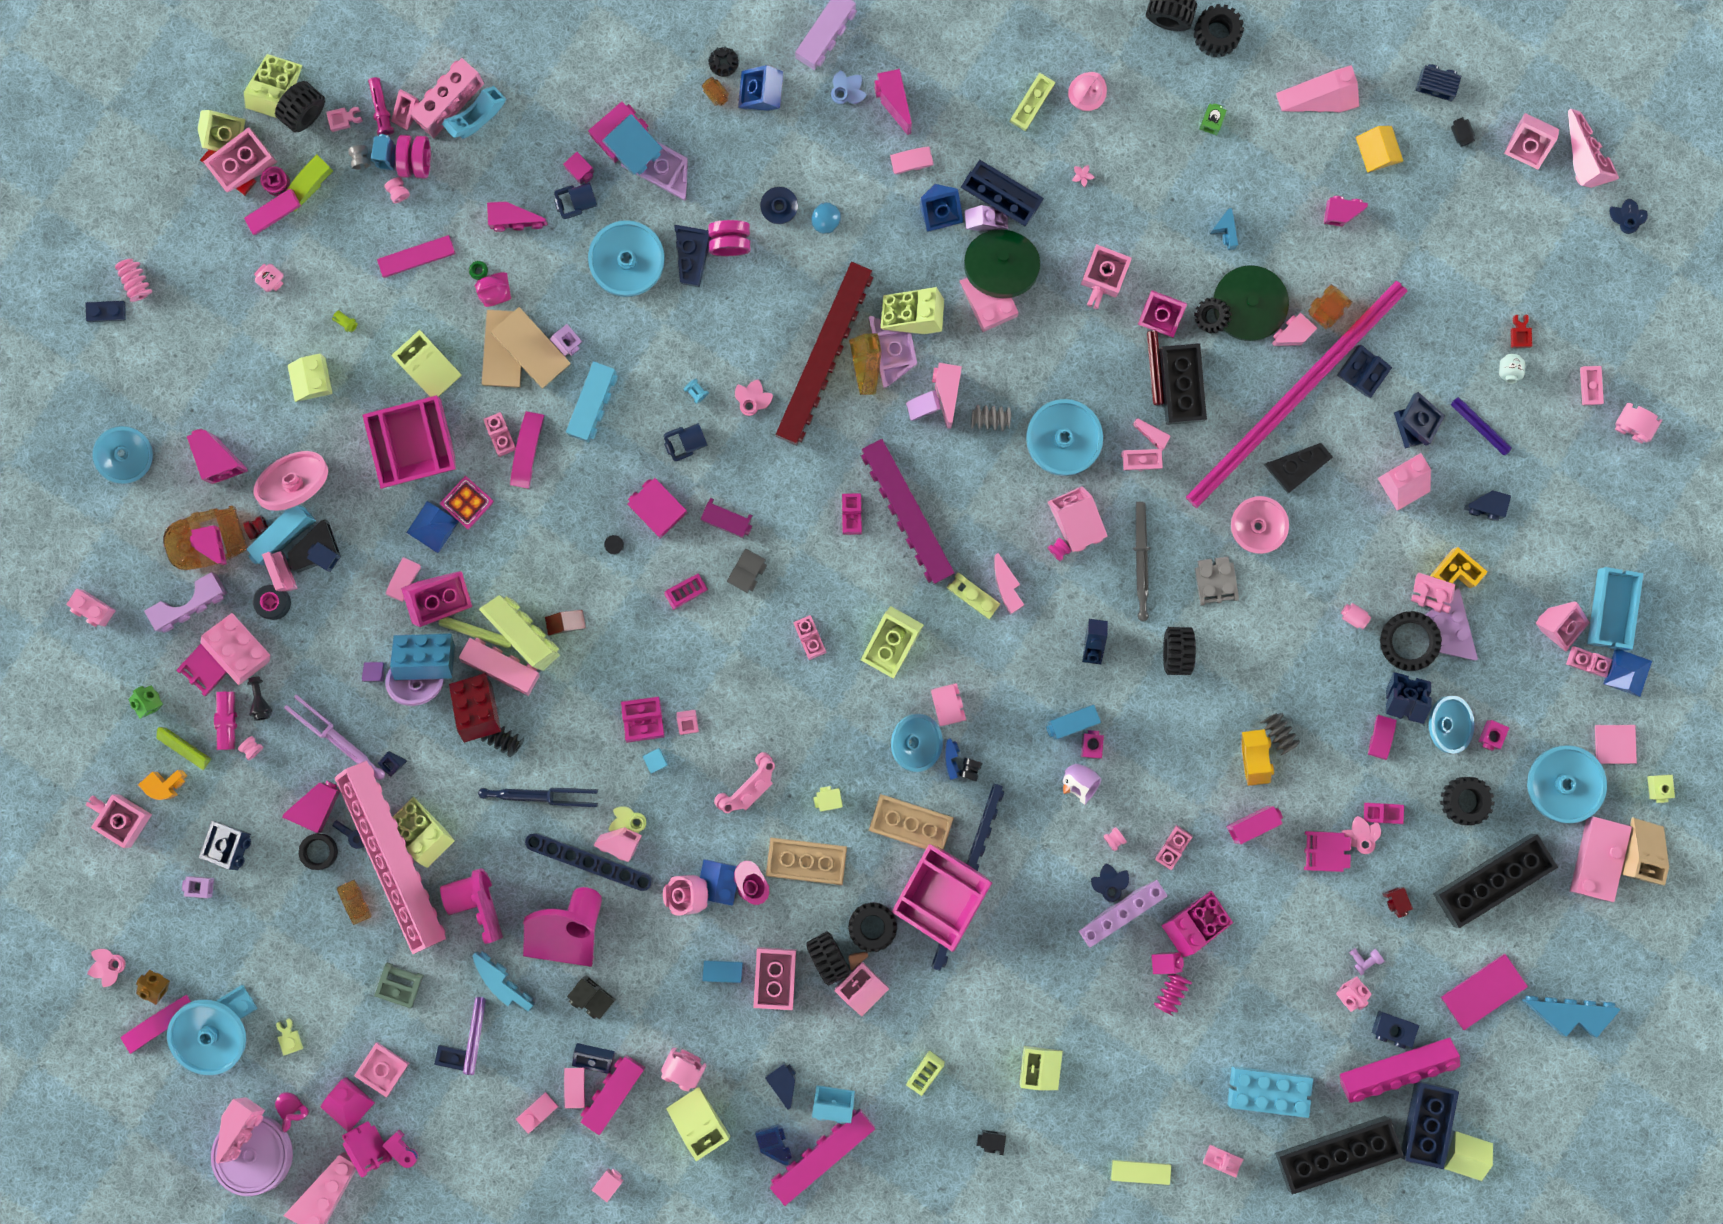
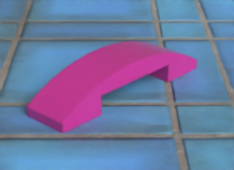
(526, 449)
(152, 1026)

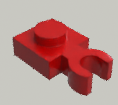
(1521, 336)

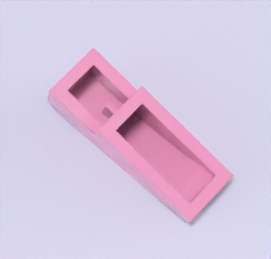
(1006, 584)

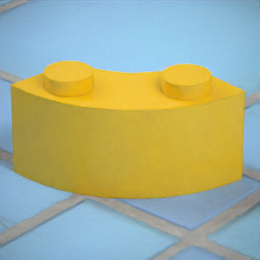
(1256, 757)

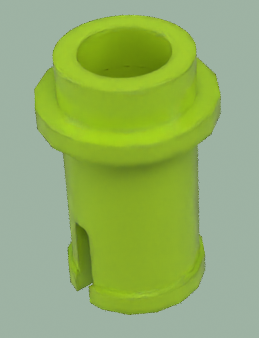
(349, 324)

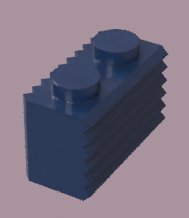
(1438, 82)

